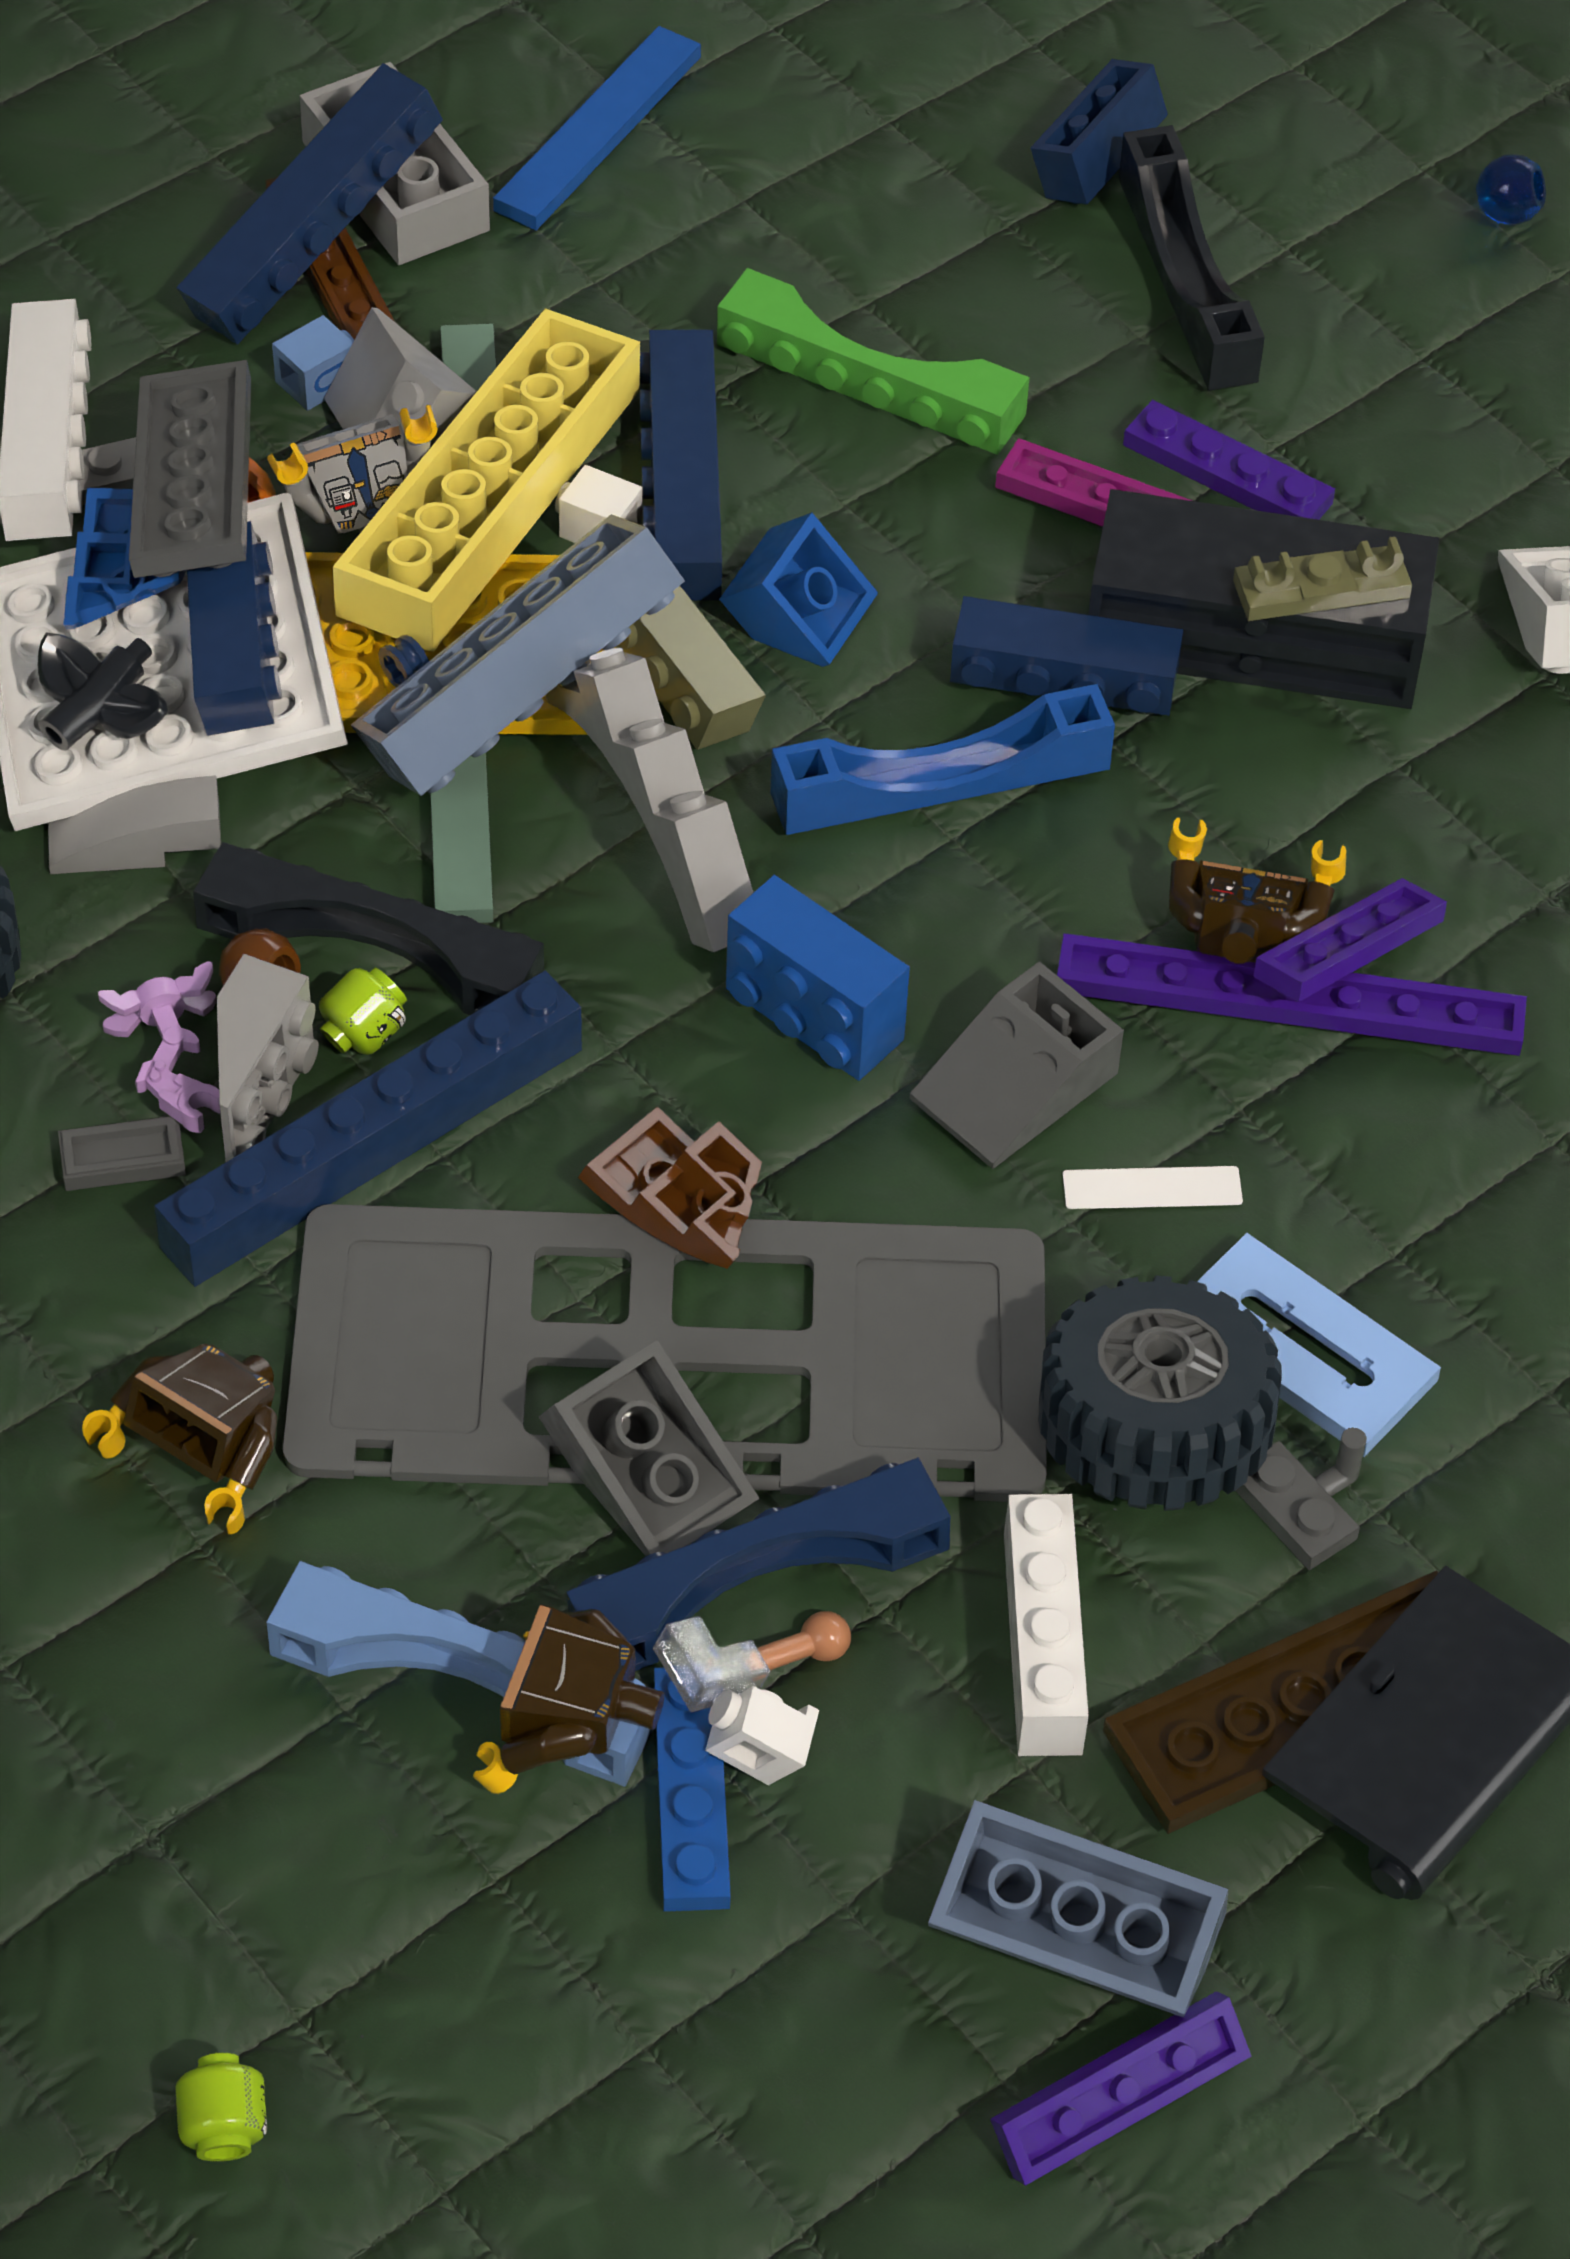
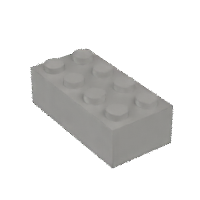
(432, 197)

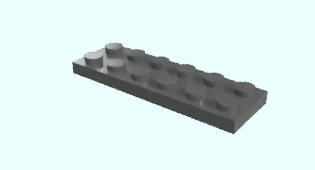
(191, 470)

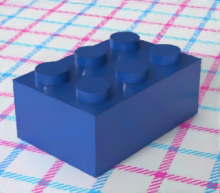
(816, 978)

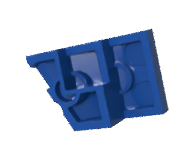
(102, 565)

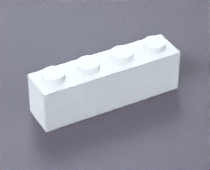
(1045, 1625)

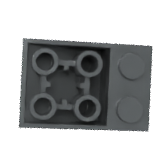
(1020, 1065)

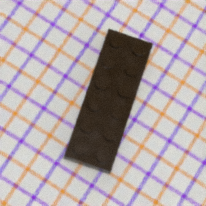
(1216, 1733)

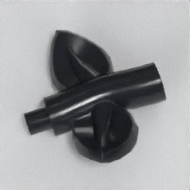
(96, 690)

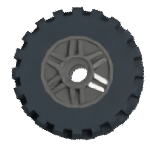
(1159, 1392)

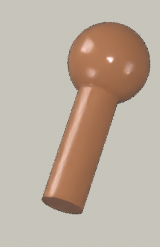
(822, 1637)

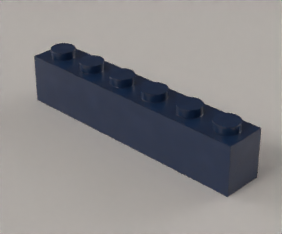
(310, 203)
(683, 456)

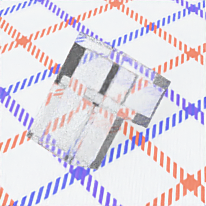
(702, 1668)

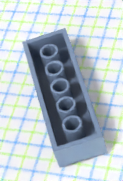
(518, 654)

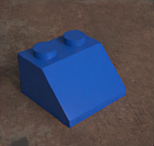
(799, 591)

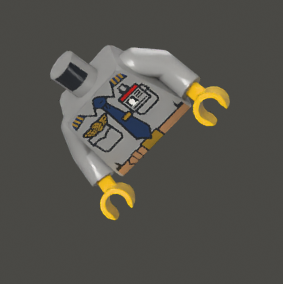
(354, 470)

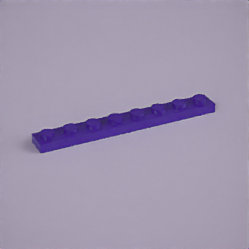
(1350, 1005)

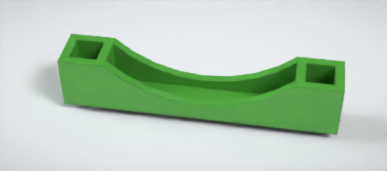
(959, 398)

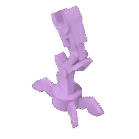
(160, 1004)

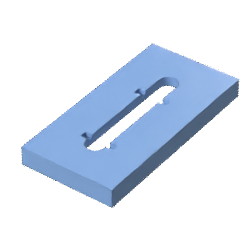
(1307, 1383)

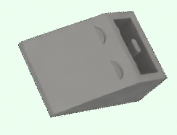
(261, 1047)

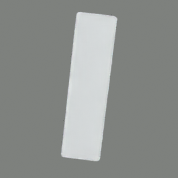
(1152, 1187)

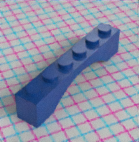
(838, 783)

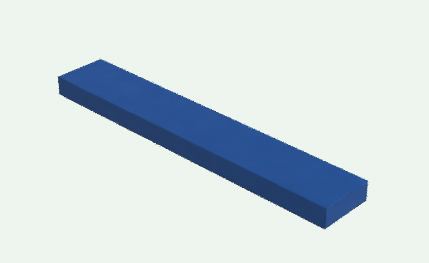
(596, 128)

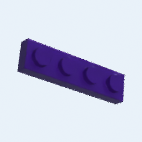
(1225, 464)
(1349, 939)
(1120, 2088)

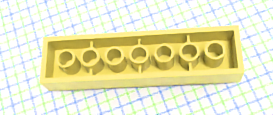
(486, 480)

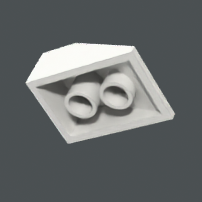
(1541, 601)

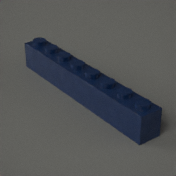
(368, 1128)

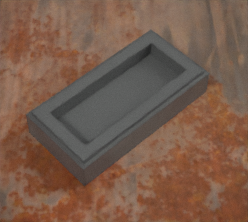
(121, 1153)

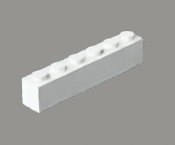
(44, 419)

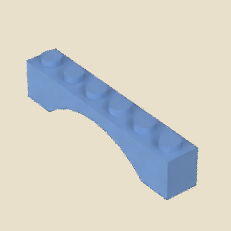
(347, 1626)

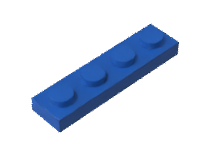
(690, 1807)

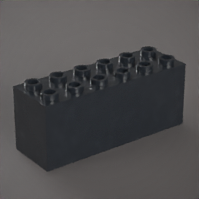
(1176, 568)

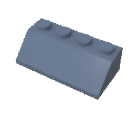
(1080, 1908)

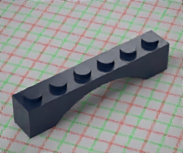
(871, 1522)

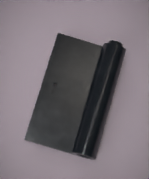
(1444, 1743)

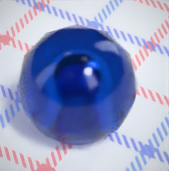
(1511, 189)

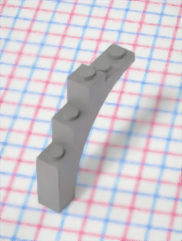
(657, 767)

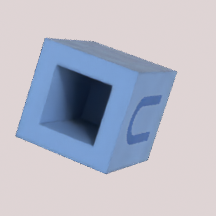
(310, 360)

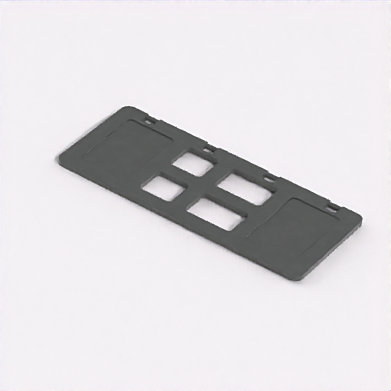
(426, 1338)

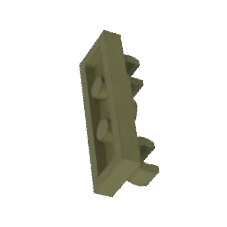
(1322, 581)

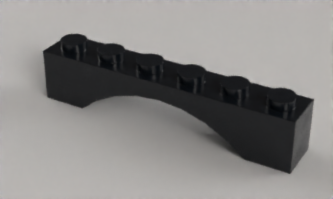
(1213, 318)
(468, 958)

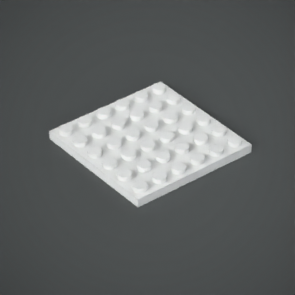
(57, 784)

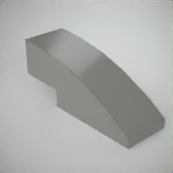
(138, 828)

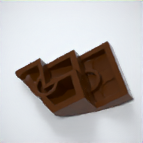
(677, 1187)

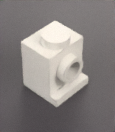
(760, 1733)

